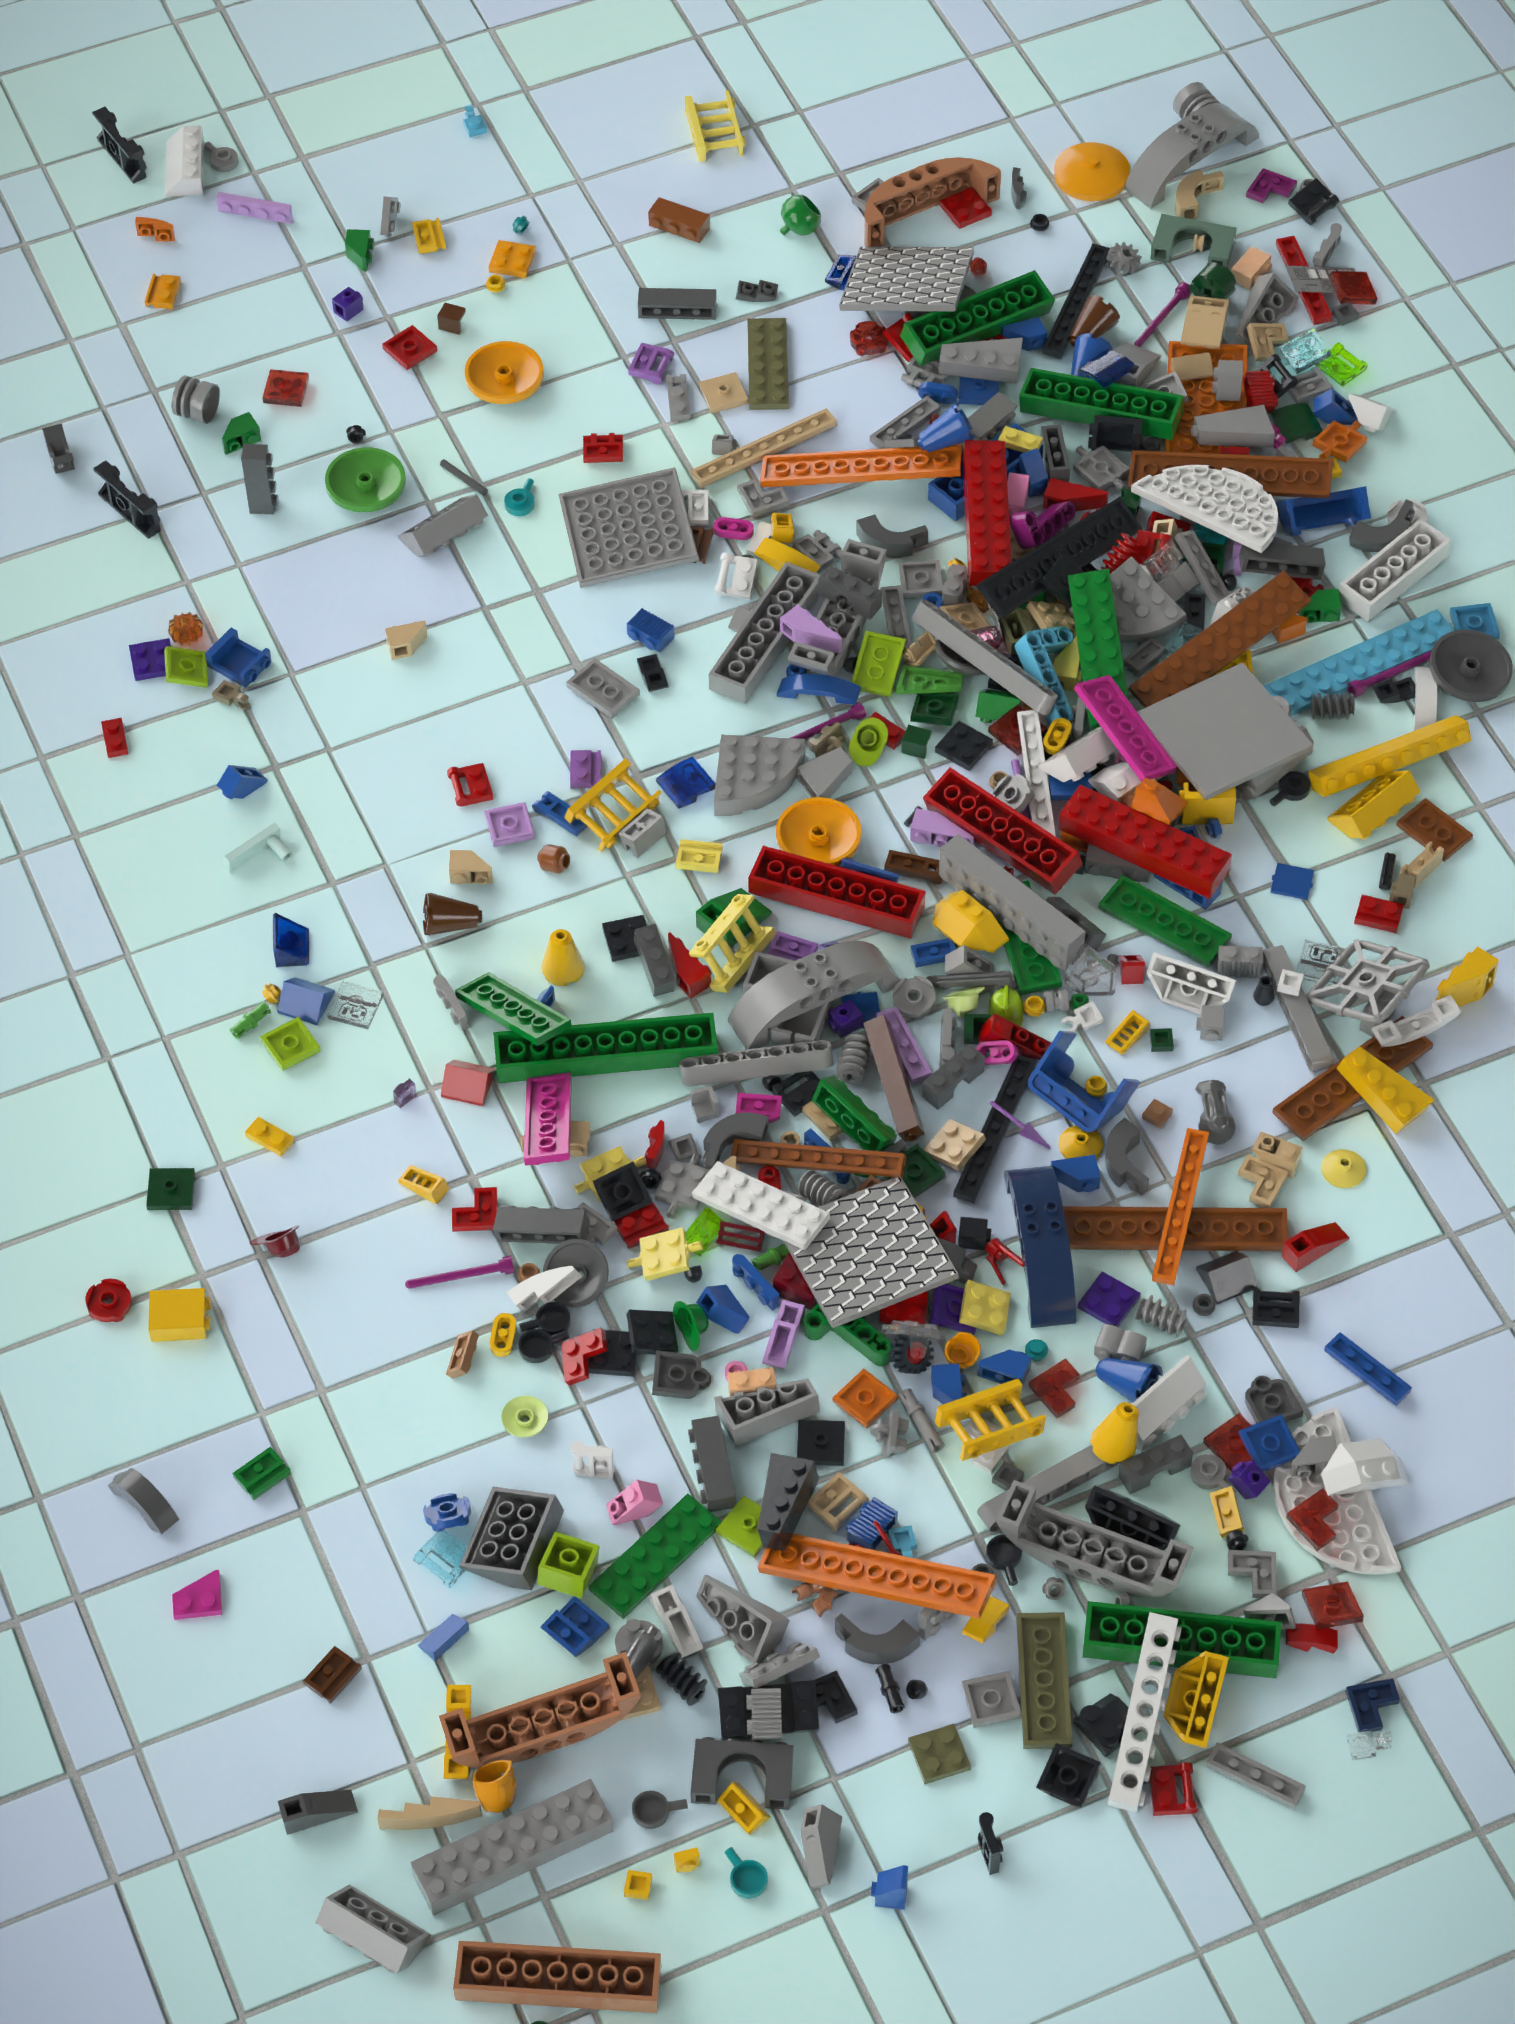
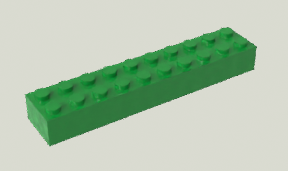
(607, 1047)

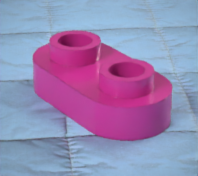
(733, 528)
(998, 1052)

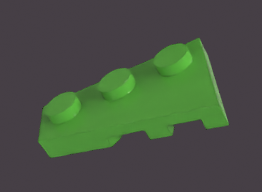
(927, 680)

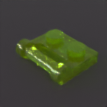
(1338, 369)

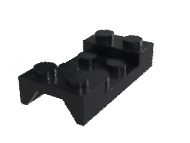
(125, 153)
(137, 510)
(798, 1708)

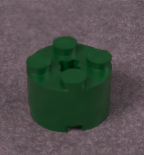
(1213, 282)

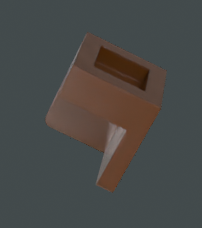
(450, 317)

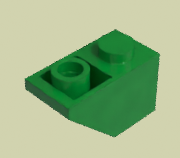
(358, 247)
(240, 431)
(1324, 606)

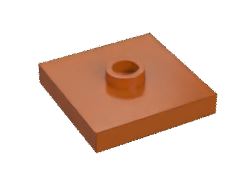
(865, 1398)

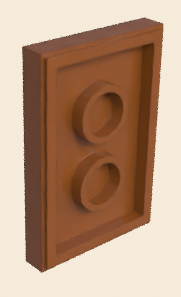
(1430, 823)

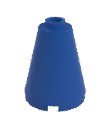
(1086, 349)
(946, 430)
(1128, 1377)

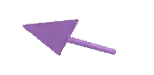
(1027, 1130)

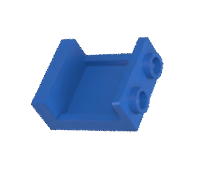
(237, 659)

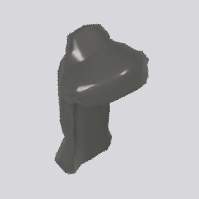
(1216, 1115)

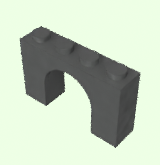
(714, 1755)

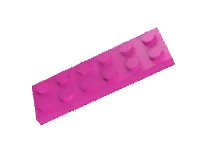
(1125, 728)
(547, 1119)

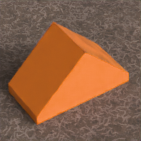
(1291, 628)

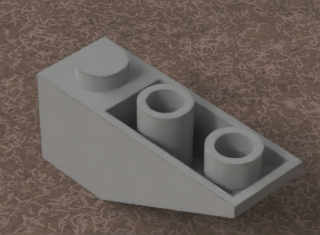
(820, 1839)

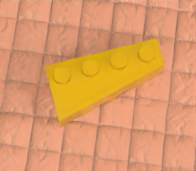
(1384, 1089)

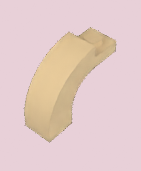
(1191, 188)

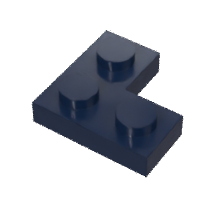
(1367, 1698)

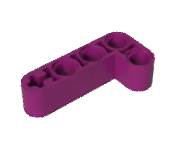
(1034, 531)

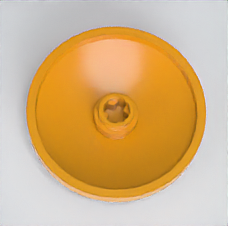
(1091, 171)
(504, 372)
(819, 830)

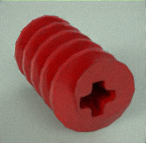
(1126, 549)

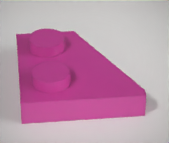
(199, 1598)

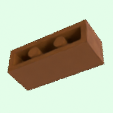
(679, 220)

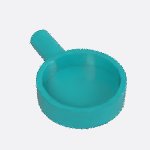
(520, 500)
(747, 1876)

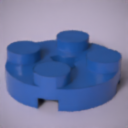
(447, 1512)

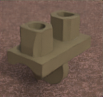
(830, 739)

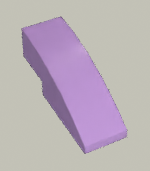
(784, 1334)

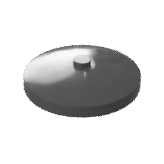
(1471, 665)

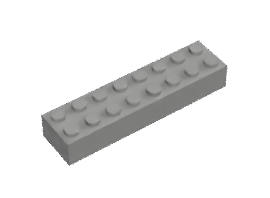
(759, 637)
(1011, 902)
(512, 1847)

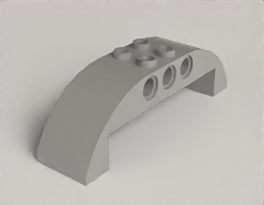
(1183, 147)
(865, 564)
(808, 985)
(1088, 1549)

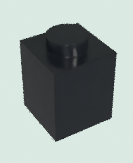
(973, 1233)

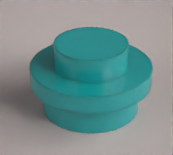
(520, 224)
(1036, 1350)

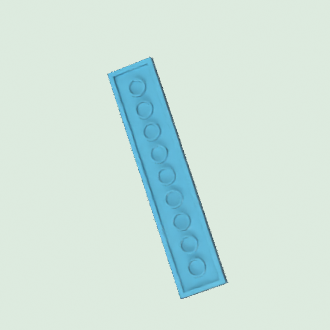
(1360, 661)

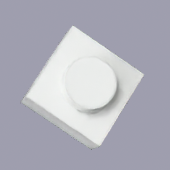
(1290, 982)

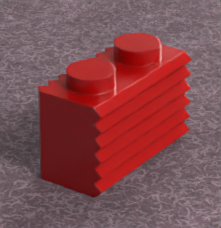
(1260, 389)

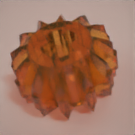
(185, 628)

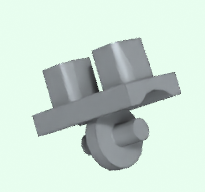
(886, 1432)

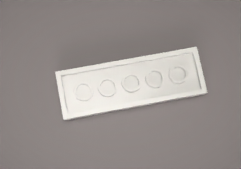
(761, 1205)

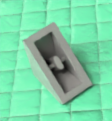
(1271, 1609)

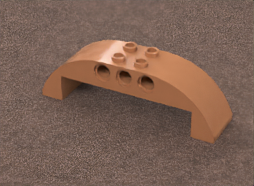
(923, 189)
(544, 1720)

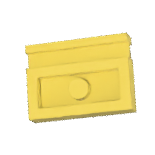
(699, 856)

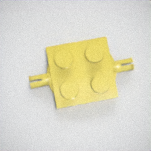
(604, 1164)
(664, 1254)

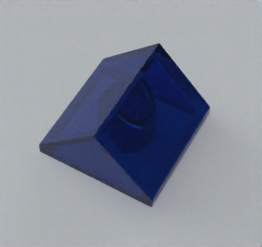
(289, 942)

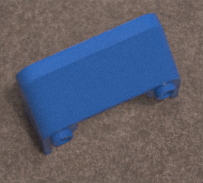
(1309, 513)
(1053, 1084)

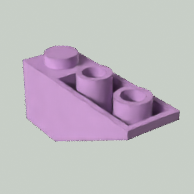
(804, 628)
(935, 829)

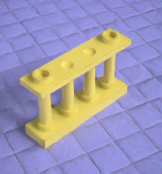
(699, 134)
(742, 959)

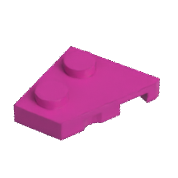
(760, 1104)

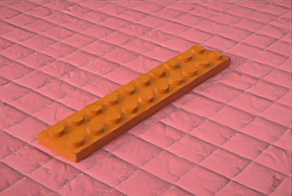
(860, 466)
(881, 1575)

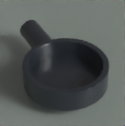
(1293, 787)
(550, 1317)
(537, 1344)
(1004, 1556)

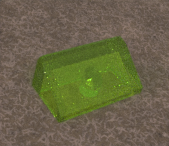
(704, 1229)

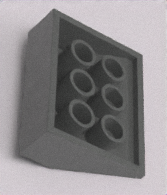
(512, 1536)

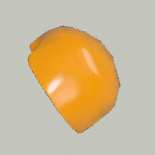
(962, 1350)

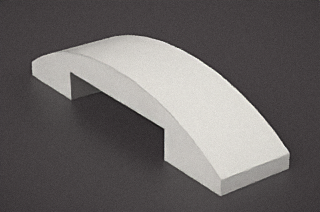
(1425, 698)
(1417, 1025)

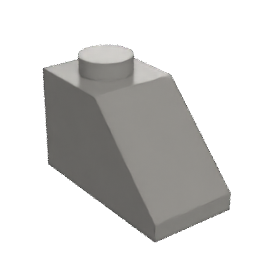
(966, 961)

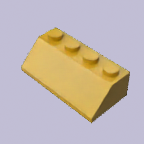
(1375, 804)

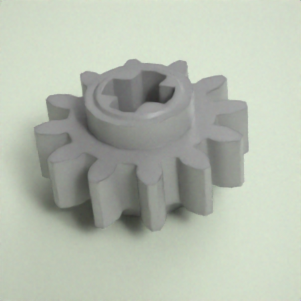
(1124, 258)

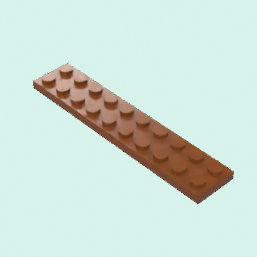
(1276, 474)
(1222, 640)
(1207, 1229)

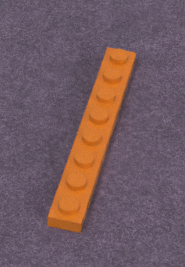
(1180, 1206)

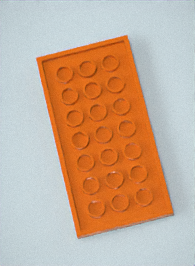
(1200, 395)

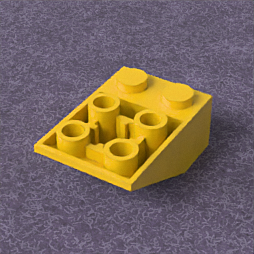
(1470, 979)

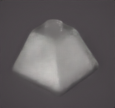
(1091, 973)

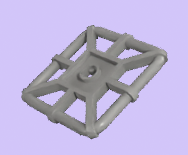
(1356, 983)

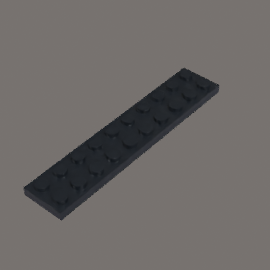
(1081, 543)

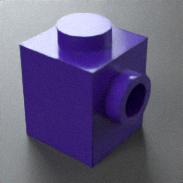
(347, 304)
(845, 1019)
(1248, 1479)

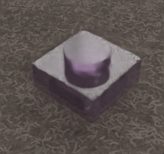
(404, 1093)

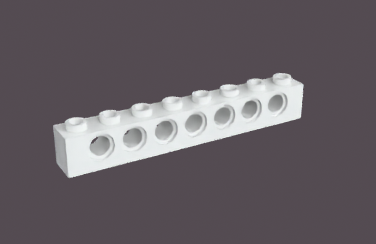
(1120, 1795)

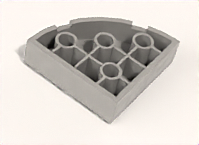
(1142, 605)
(754, 771)

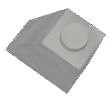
(825, 773)

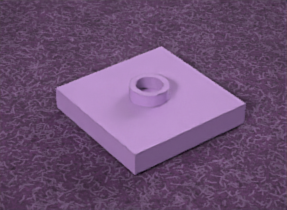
(509, 824)

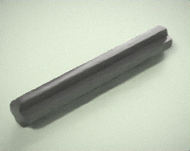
(971, 979)

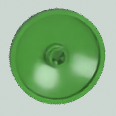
(365, 479)

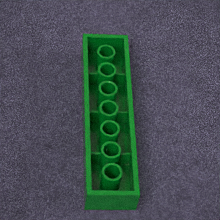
(978, 316)
(1082, 398)
(1097, 629)
(1118, 1634)

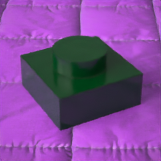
(1161, 1040)

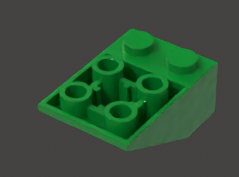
(714, 908)

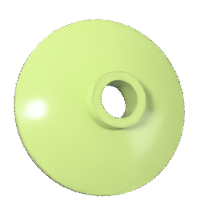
(524, 1408)

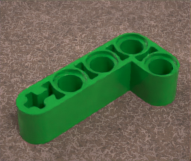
(874, 1348)

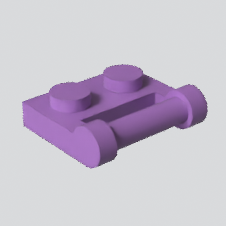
(645, 360)

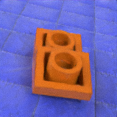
(154, 227)

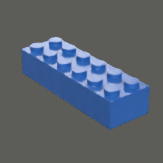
(948, 492)

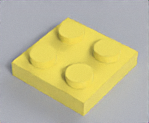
(985, 1307)

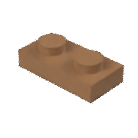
(462, 1354)

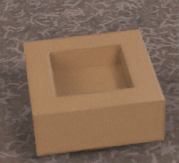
(1157, 1113)

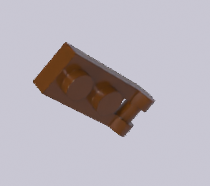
(913, 866)

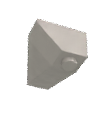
(1267, 303)
(749, 1623)

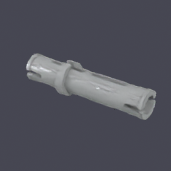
(916, 1412)

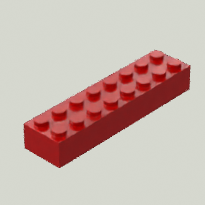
(986, 508)
(1003, 831)
(1145, 841)
(836, 892)

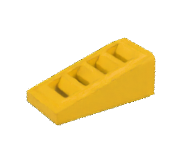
(782, 527)
(1133, 1016)
(435, 1190)

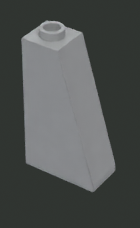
(1235, 428)

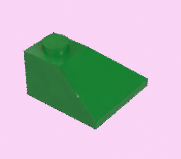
(994, 704)

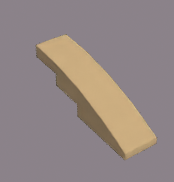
(439, 1813)

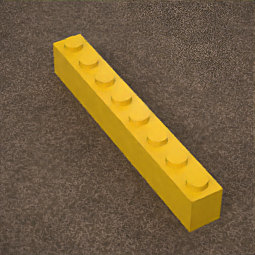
(1389, 756)

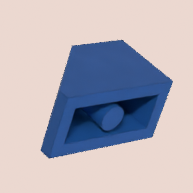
(1031, 331)
(1334, 407)
(1032, 465)
(240, 781)
(1078, 1173)
(1005, 1367)
(891, 1888)

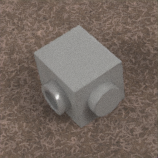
(1211, 1023)

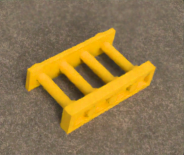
(607, 786)
(984, 1401)

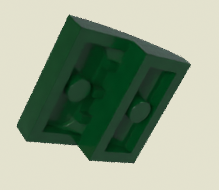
(1296, 422)

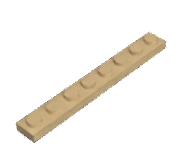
(767, 445)

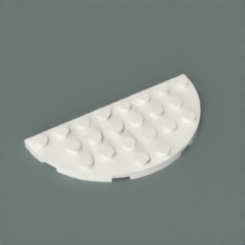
(1215, 499)
(1361, 1536)

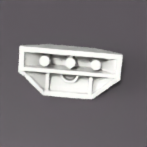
(1187, 984)
(1363, 1467)

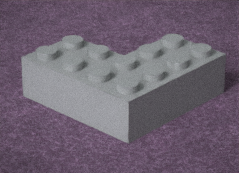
(798, 1029)

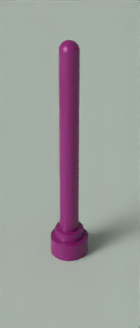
(1181, 292)
(1360, 686)
(855, 712)
(504, 1265)

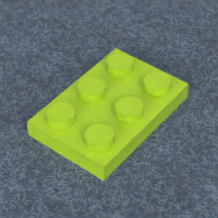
(878, 663)

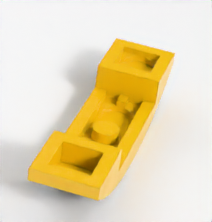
(456, 1697)

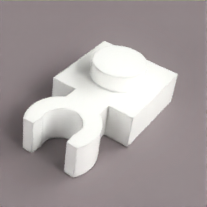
(1085, 1016)

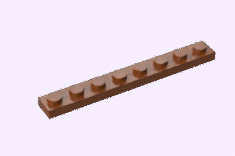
(819, 1158)

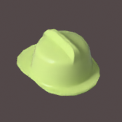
(964, 1000)

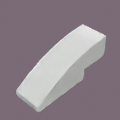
(543, 1287)
(676, 1621)

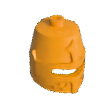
(492, 1788)

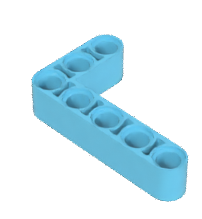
(1033, 654)

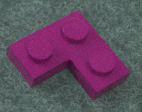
(1268, 182)

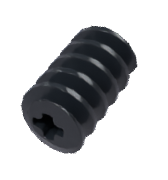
(682, 1678)

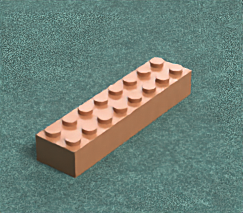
(557, 1976)

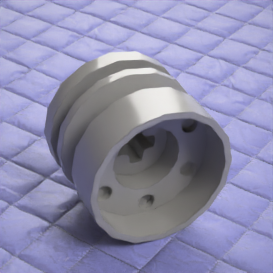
(1192, 98)
(195, 399)

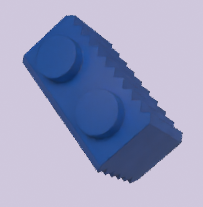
(650, 630)
(863, 1531)

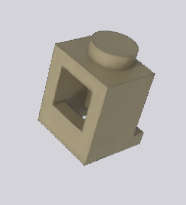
(1402, 889)

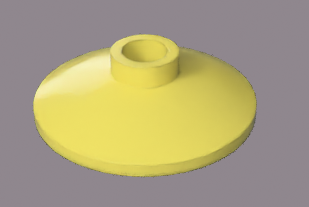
(1340, 1175)

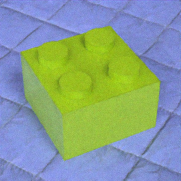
(568, 1564)

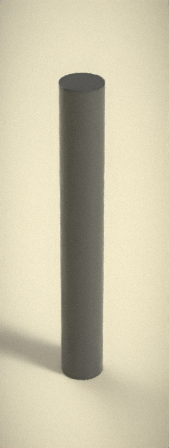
(464, 477)

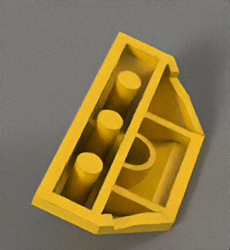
(968, 923)
(1195, 1697)

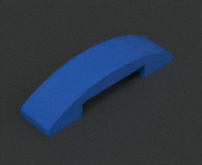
(820, 685)

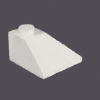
(1370, 412)

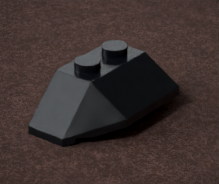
(1130, 1518)

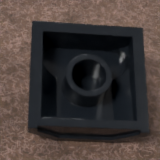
(622, 1191)
(1104, 1723)
(1068, 1775)

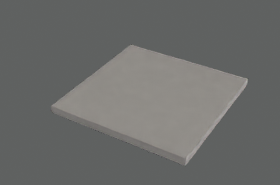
(1225, 731)

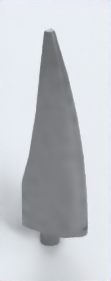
(642, 1650)

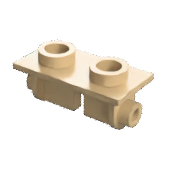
(916, 654)

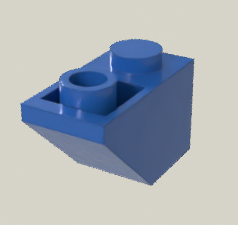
(723, 1308)
(947, 1382)

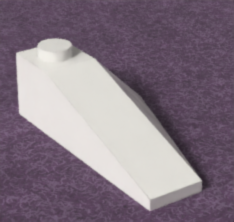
(1116, 781)

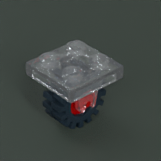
(912, 1345)

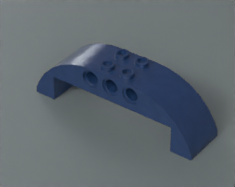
(1043, 1245)

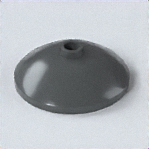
(955, 661)
(583, 1257)

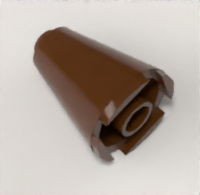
(1094, 319)
(448, 914)

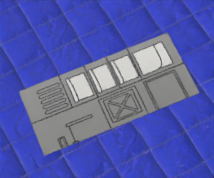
(1312, 278)

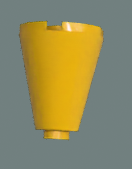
(562, 959)
(1117, 1434)

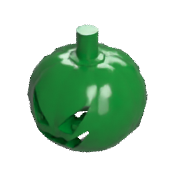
(800, 215)

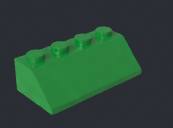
(852, 1115)

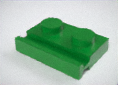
(261, 1473)

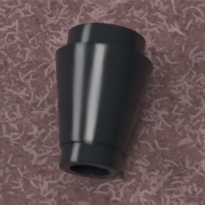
(1264, 991)

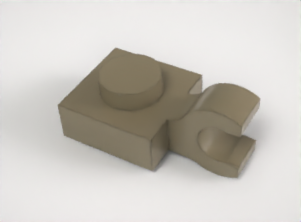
(229, 693)

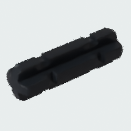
(1387, 871)

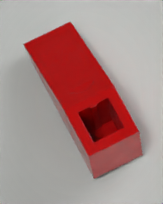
(1081, 496)
(689, 971)
(1001, 1029)
(1312, 1245)

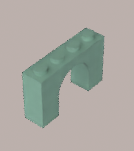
(1176, 229)

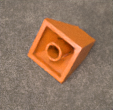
(1157, 801)

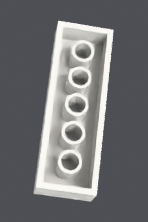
(1394, 569)

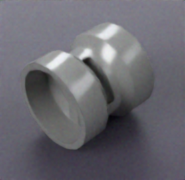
(1056, 1001)

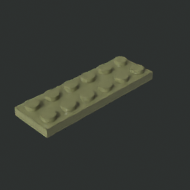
(767, 364)
(1044, 1680)

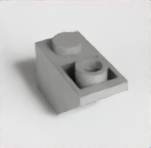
(1313, 1457)

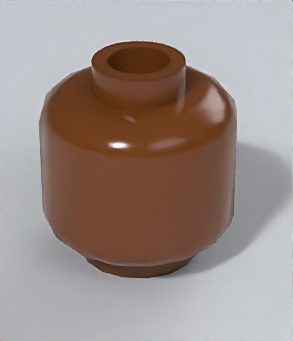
(553, 858)

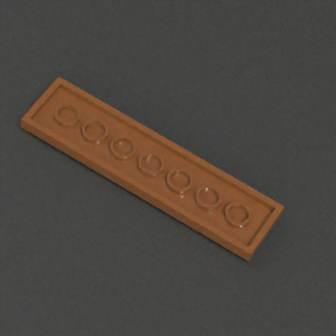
(1332, 1094)

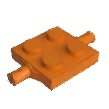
(1340, 441)

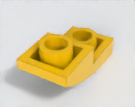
(984, 1627)

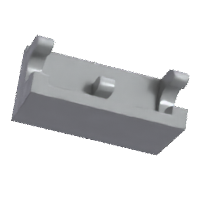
(643, 832)

